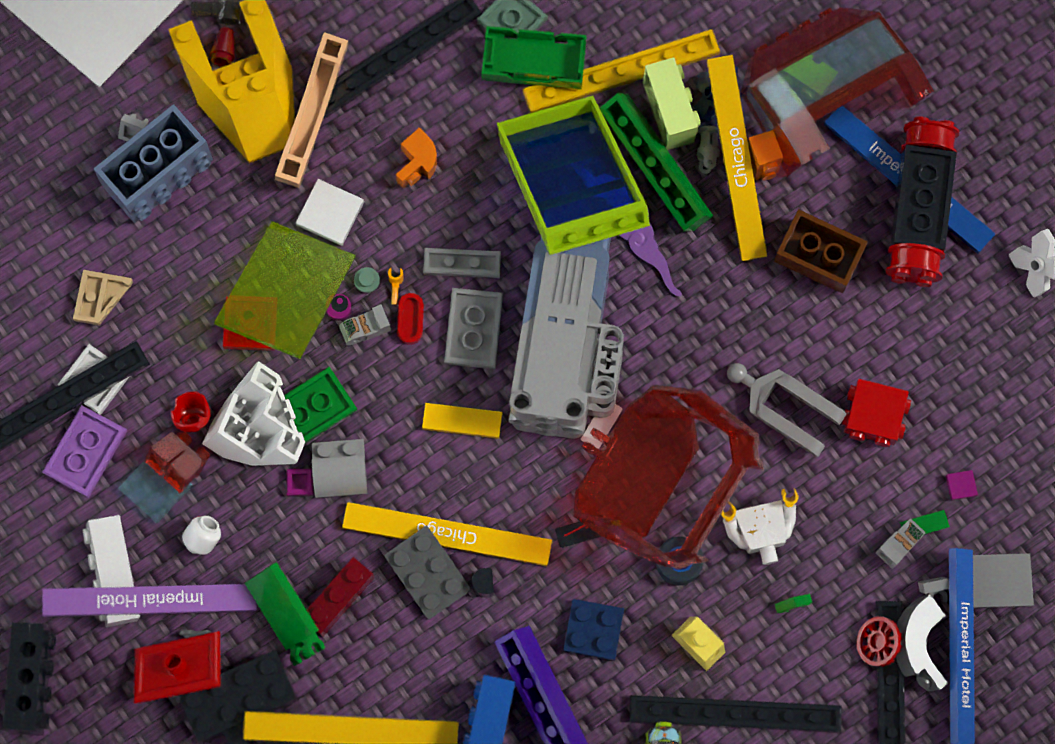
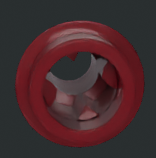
(223, 48)

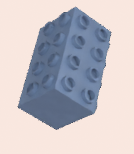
(154, 164)

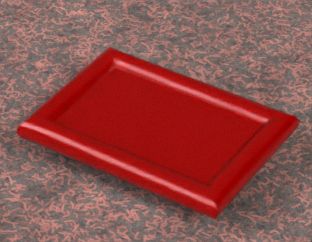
(177, 667)

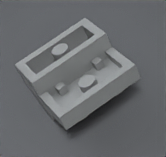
(339, 468)

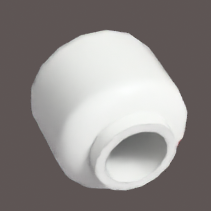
(201, 535)

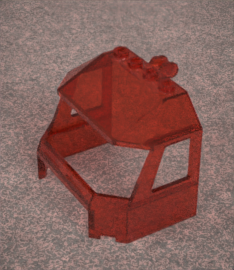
(646, 462)

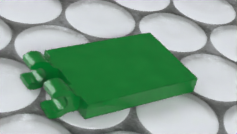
(285, 613)

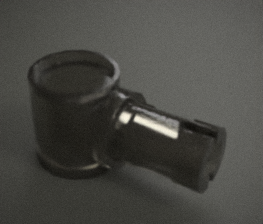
(225, 11)

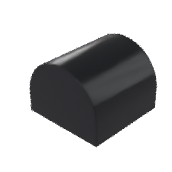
(483, 583)

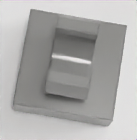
(130, 126)
(934, 586)

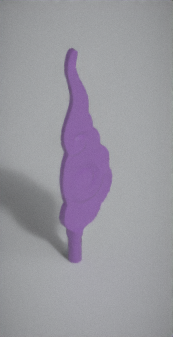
(646, 248)

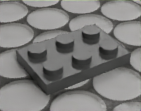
(427, 572)

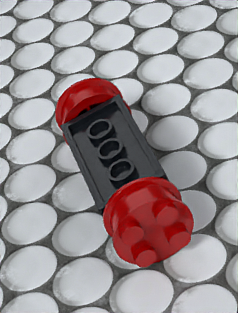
(923, 201)

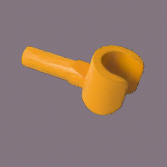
(395, 281)

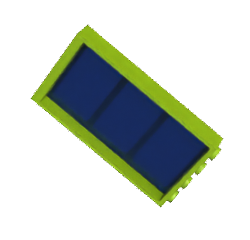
(572, 175)

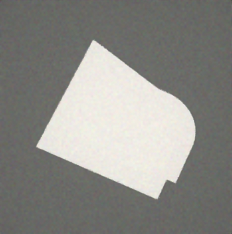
(93, 32)

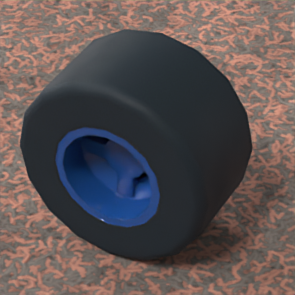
(678, 576)

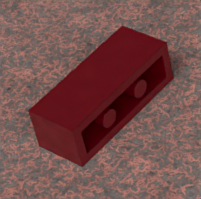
(339, 595)

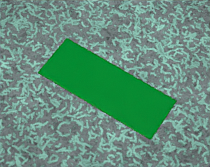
(931, 522)

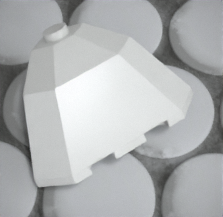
(256, 423)

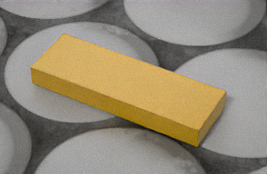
(462, 420)

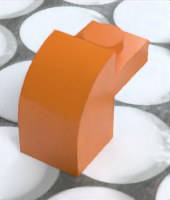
(423, 158)

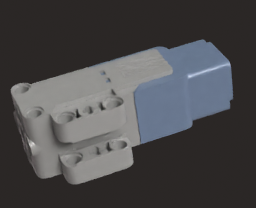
(560, 343)

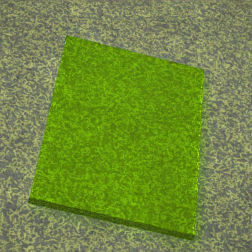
(285, 290)

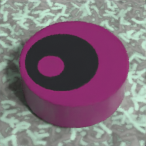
(339, 308)

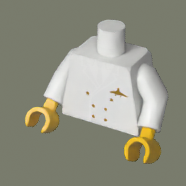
(762, 526)

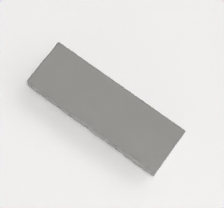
(462, 263)

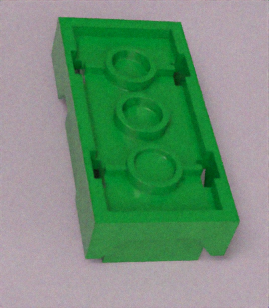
(534, 57)

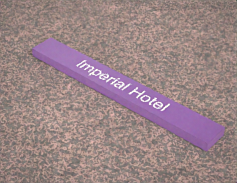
(146, 600)

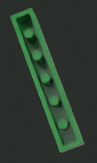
(656, 162)

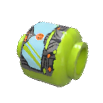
(663, 734)

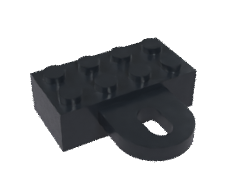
(253, 686)

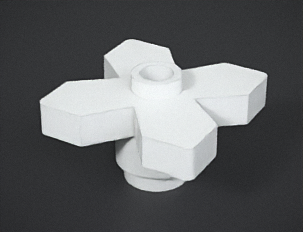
(1038, 260)

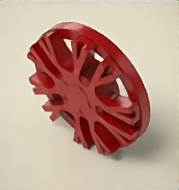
(879, 641)

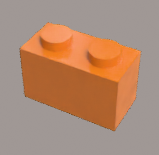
(765, 155)

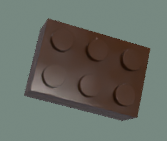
(820, 251)

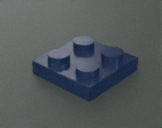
(593, 629)

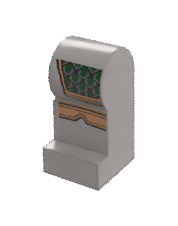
(365, 326)
(900, 543)

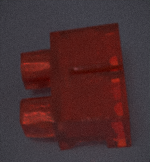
(177, 460)

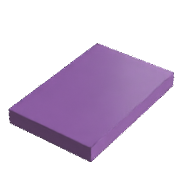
(85, 451)

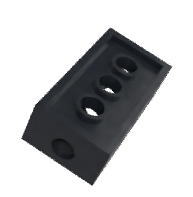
(20, 667)

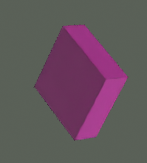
(300, 482)
(961, 485)

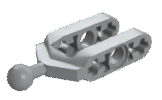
(763, 387)

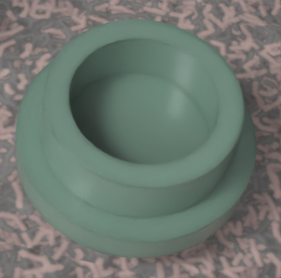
(366, 280)

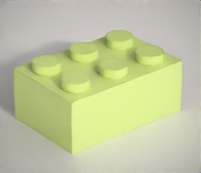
(671, 103)

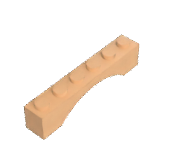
(312, 110)

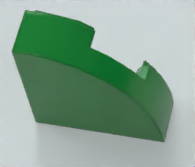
(793, 602)

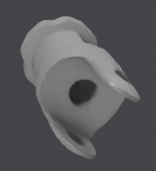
(708, 148)

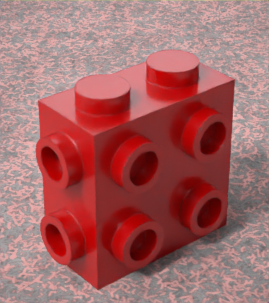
(876, 412)

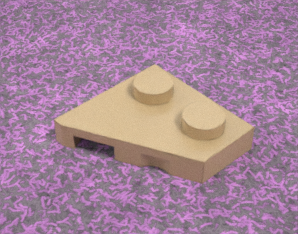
(99, 296)

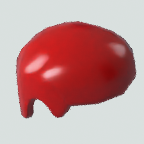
(191, 412)

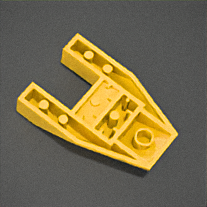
(250, 97)

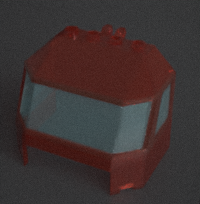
(822, 70)

